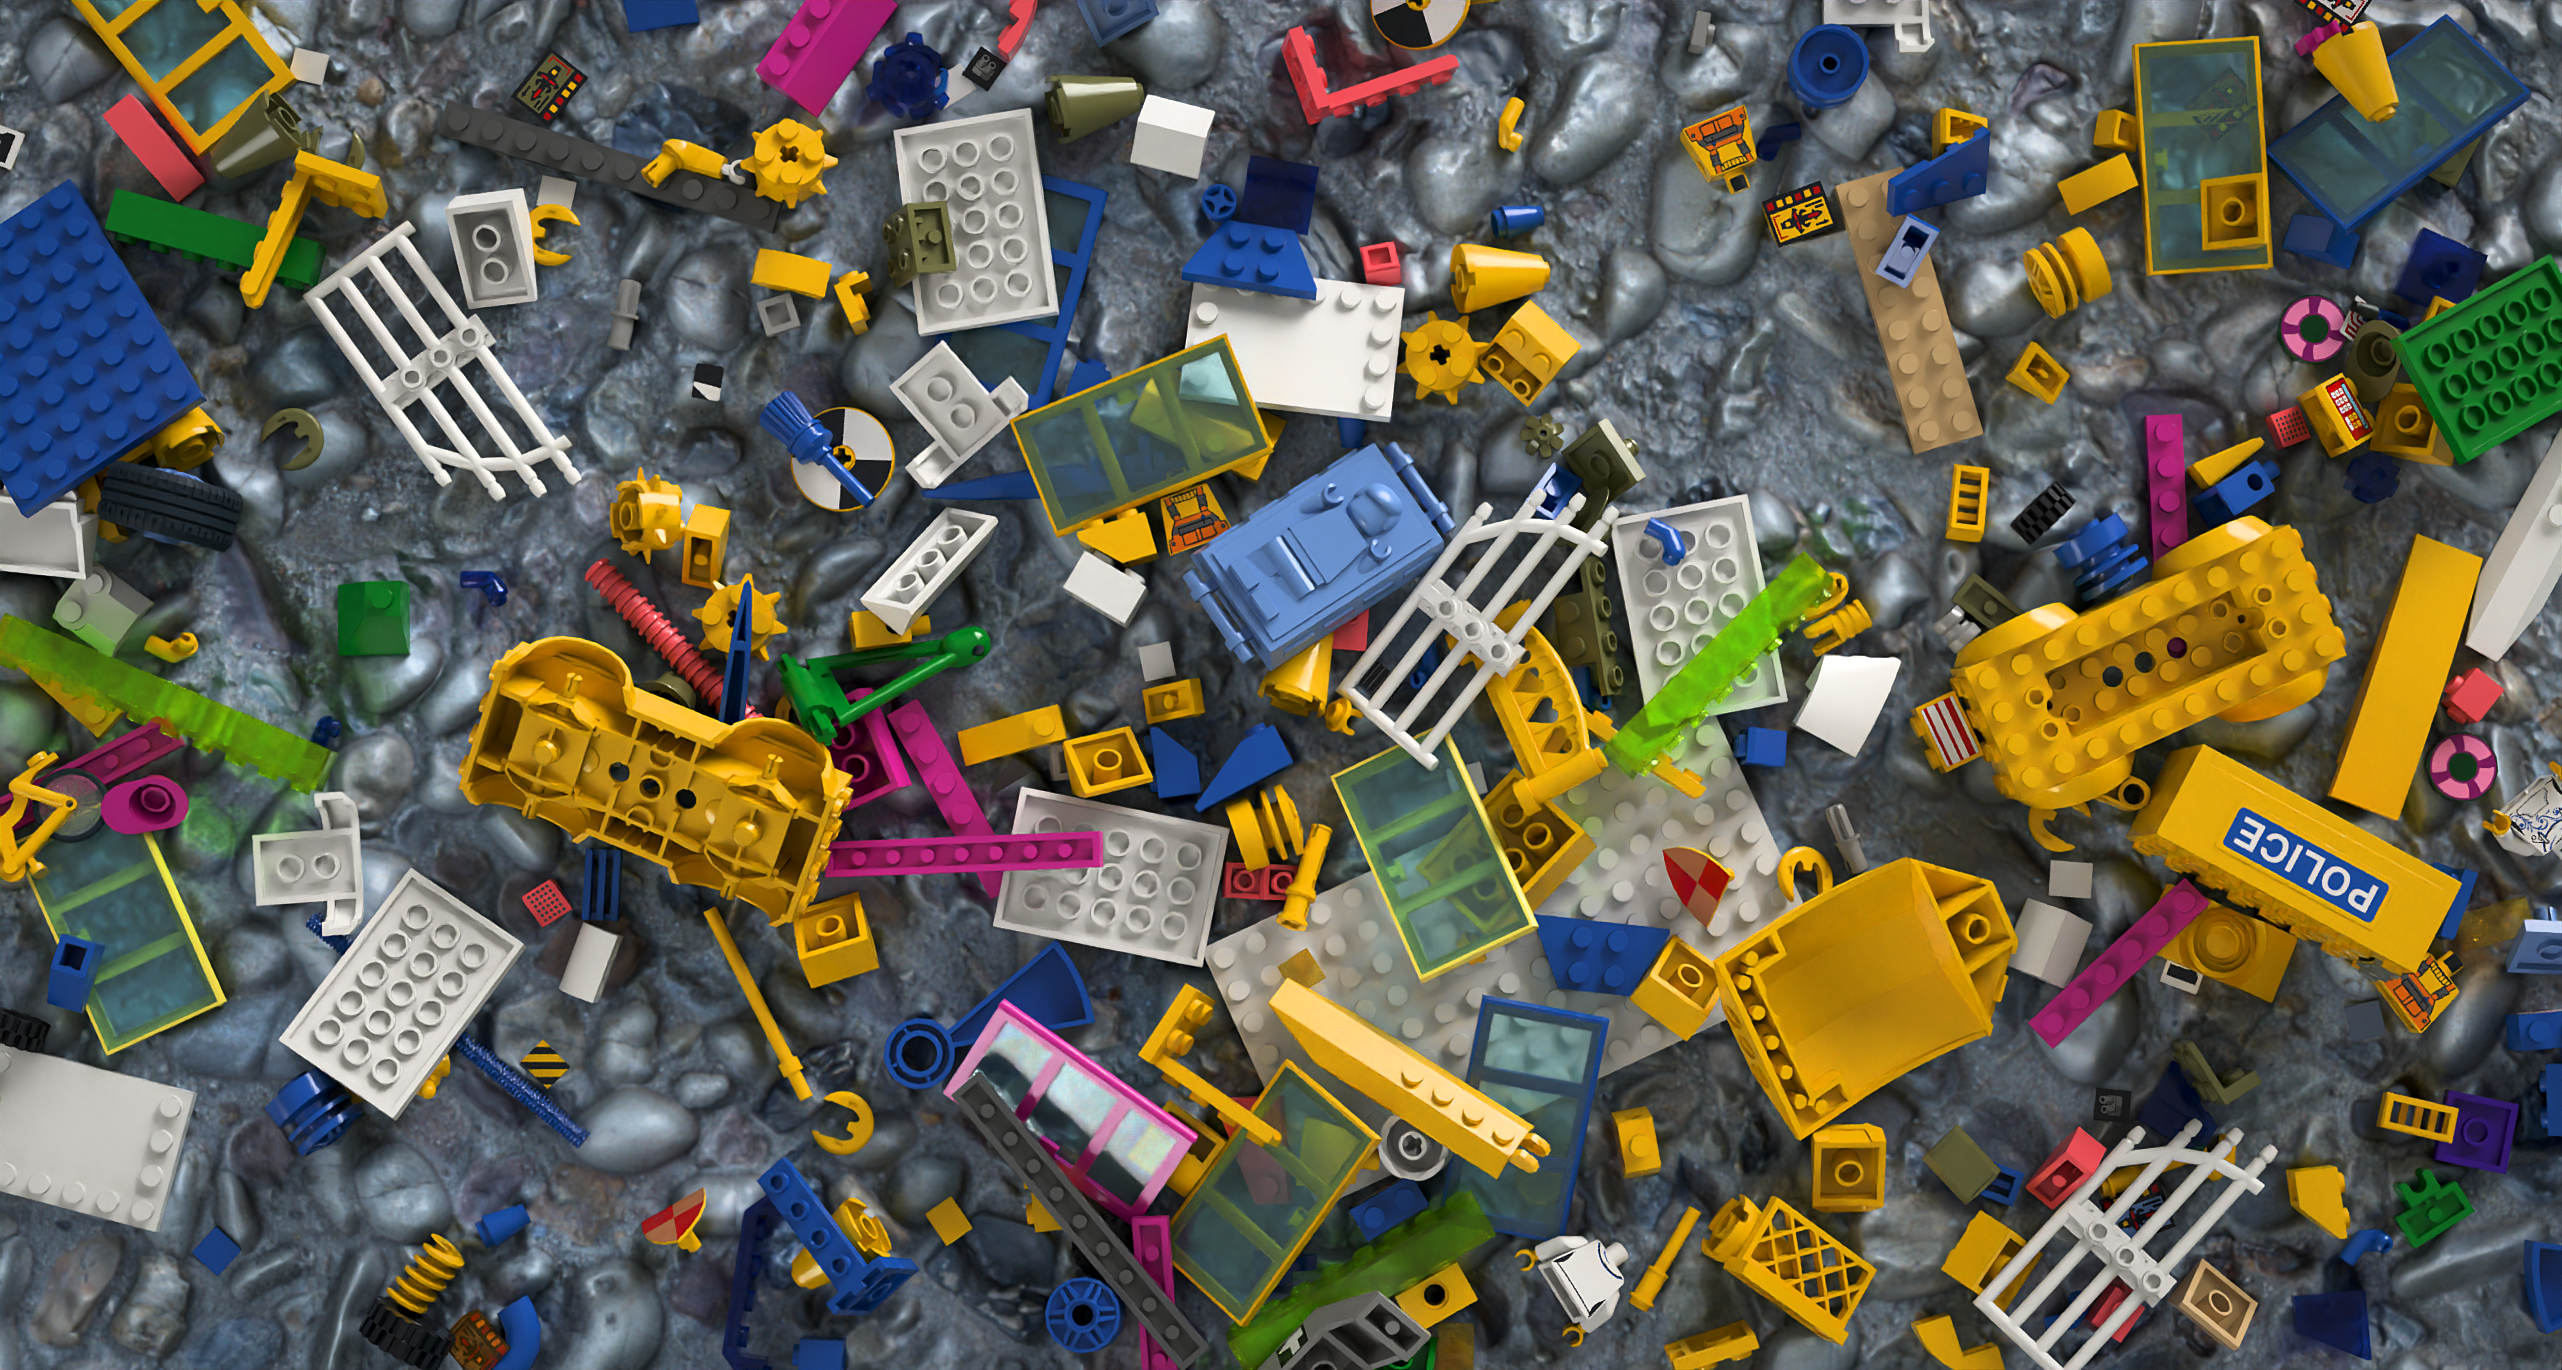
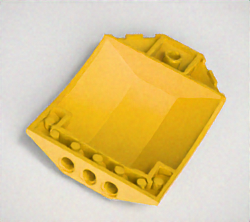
(1865, 985)

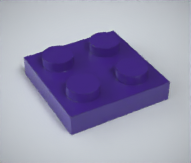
(2481, 1132)

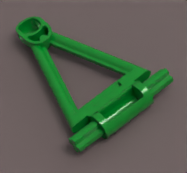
(819, 698)

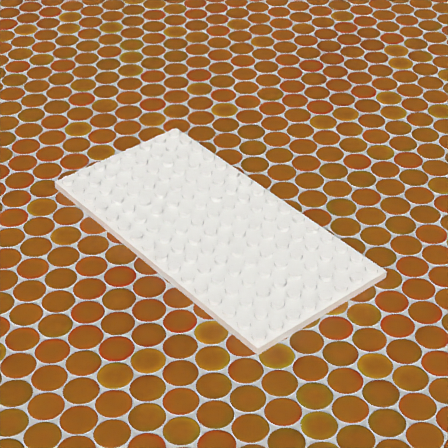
(1617, 883)

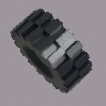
(407, 1334)

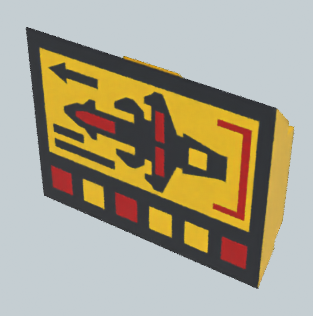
(1798, 214)

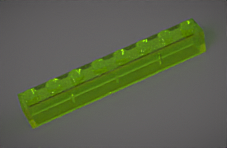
(1718, 665)
(1387, 1267)

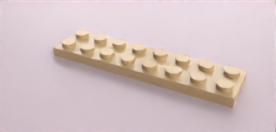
(1909, 324)

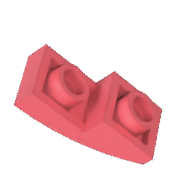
(1014, 36)
(1263, 883)

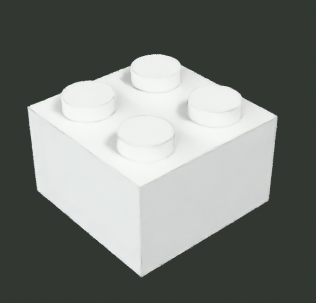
(1106, 588)

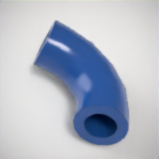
(521, 1335)

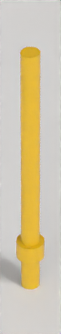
(790, 1065)

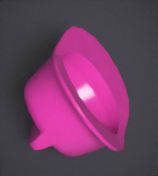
(144, 805)

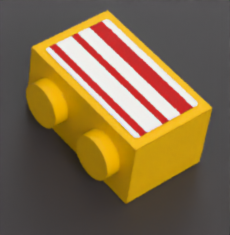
(1945, 732)

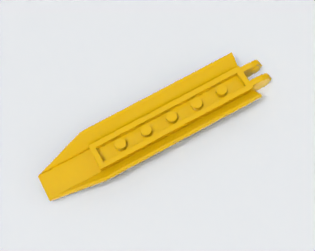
(1407, 1082)

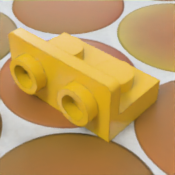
(849, 294)

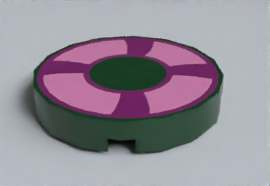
(2311, 329)
(2461, 767)

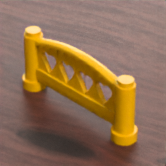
(1545, 772)

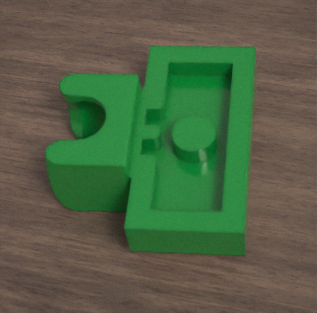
(2429, 1207)

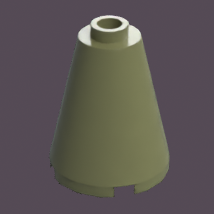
(1089, 103)
(259, 138)

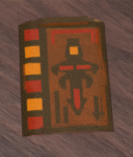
(477, 1342)

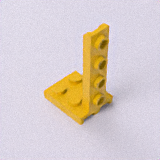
(317, 177)
(1600, 727)
(1174, 1039)
(1709, 1347)

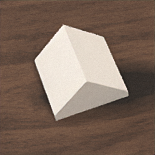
(1172, 136)
(2049, 943)

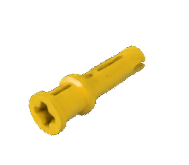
(1301, 891)

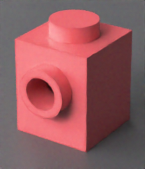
(2470, 696)
(2107, 1304)

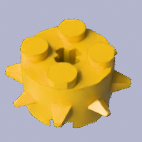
(804, 163)
(1460, 366)
(647, 515)
(723, 606)

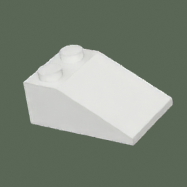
(493, 247)

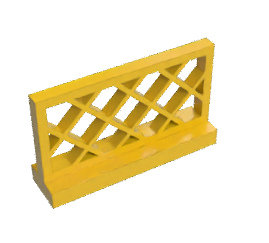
(1780, 1291)

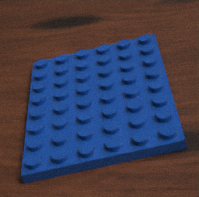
(78, 353)

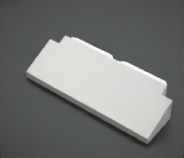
(52, 541)

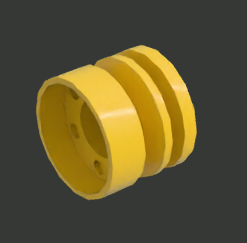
(2068, 271)
(1265, 827)

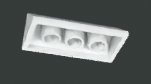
(928, 567)

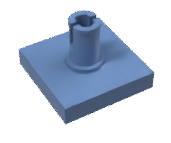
(1114, 17)
(2537, 945)

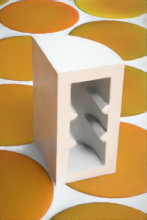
(590, 962)

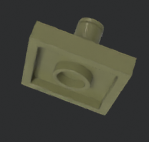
(1604, 460)

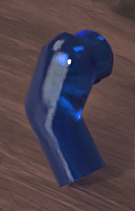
(1774, 137)
(489, 583)
(324, 729)

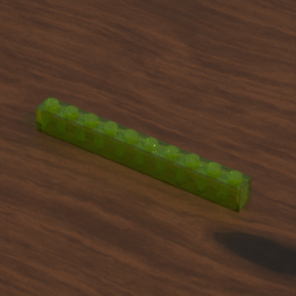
(166, 704)

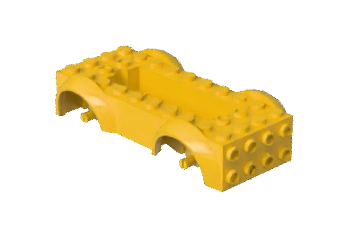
(2253, 651)
(760, 786)

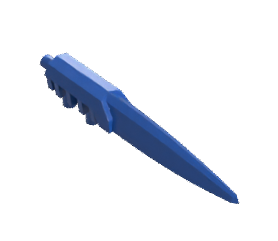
(1004, 486)
(738, 663)

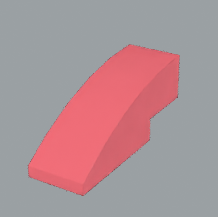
(154, 148)

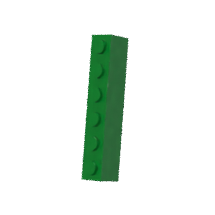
(208, 237)

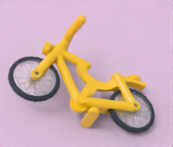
(63, 806)

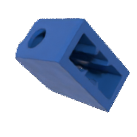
(2236, 492)

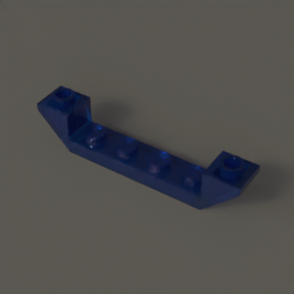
(742, 1296)

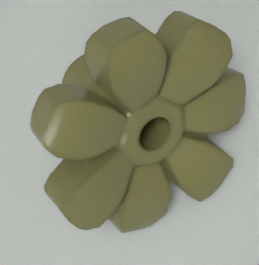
(1539, 442)

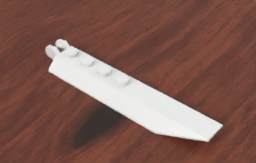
(2522, 563)

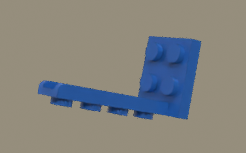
(858, 1285)

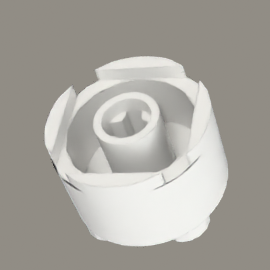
(1404, 1158)

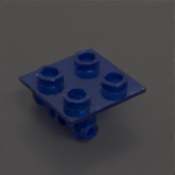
(1279, 194)

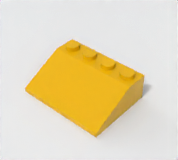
(1538, 846)

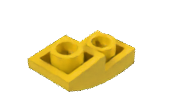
(2097, 183)
(791, 272)

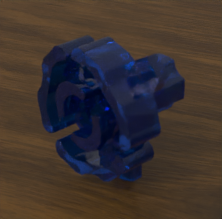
(910, 57)

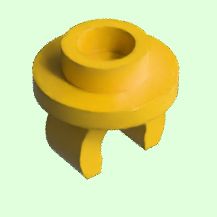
(1338, 714)

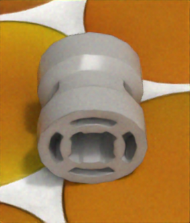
(1956, 629)

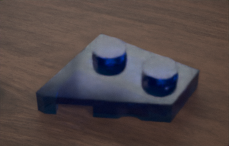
(2173, 1106)
(2334, 1319)

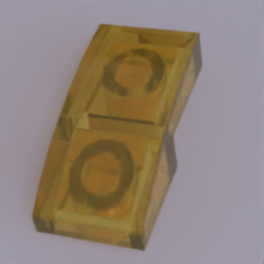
(2493, 923)
(1455, 1346)

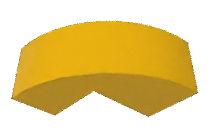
(1940, 1340)

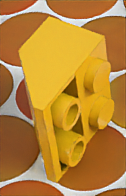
(1528, 353)
(1124, 540)
(1199, 1154)

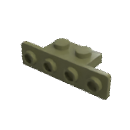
(1587, 630)

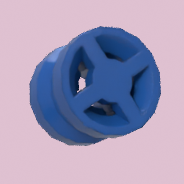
(1220, 196)

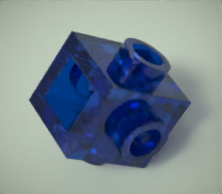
(2362, 483)

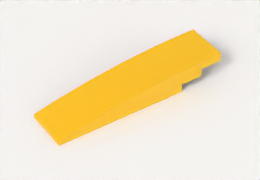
(2405, 678)

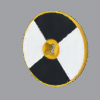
(1417, 25)
(871, 460)

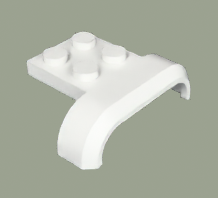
(1906, 17)
(953, 411)
(316, 865)

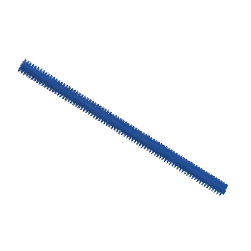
(485, 1061)

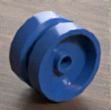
(1838, 48)

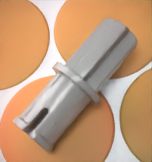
(624, 315)
(1846, 840)

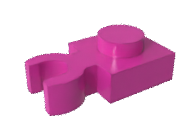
(2312, 41)

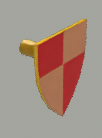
(1697, 880)
(676, 1222)

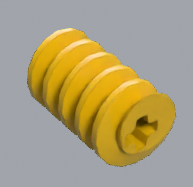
(428, 1276)

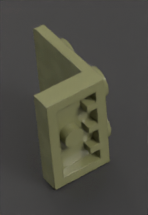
(919, 241)
(2217, 1088)

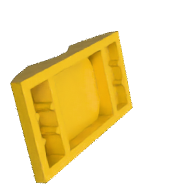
(2232, 949)

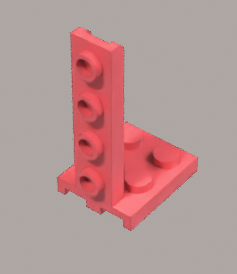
(1312, 81)

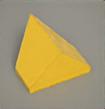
(1952, 127)

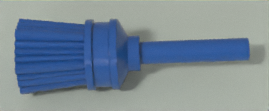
(808, 440)

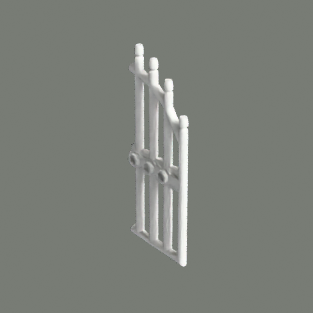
(434, 365)
(1466, 623)
(2115, 1248)

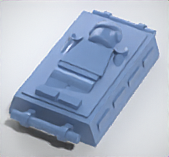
(1319, 554)

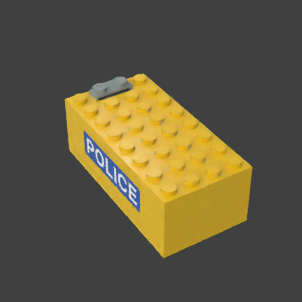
(2293, 862)

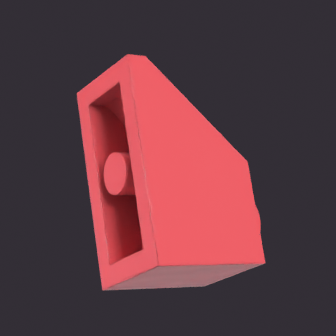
(2066, 1168)

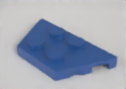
(1253, 260)
(1598, 953)

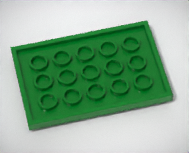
(2491, 360)

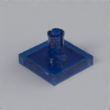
(2439, 269)

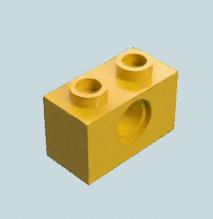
(1456, 1295)

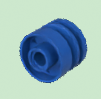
(2099, 555)
(318, 1115)
(1064, 1318)

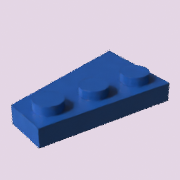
(1946, 179)

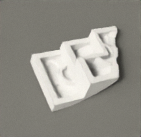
(1846, 698)

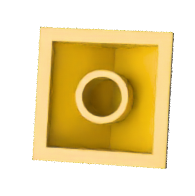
(2234, 212)
(1105, 762)

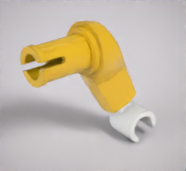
(693, 158)

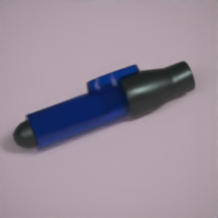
(2372, 312)

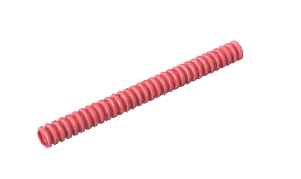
(660, 633)

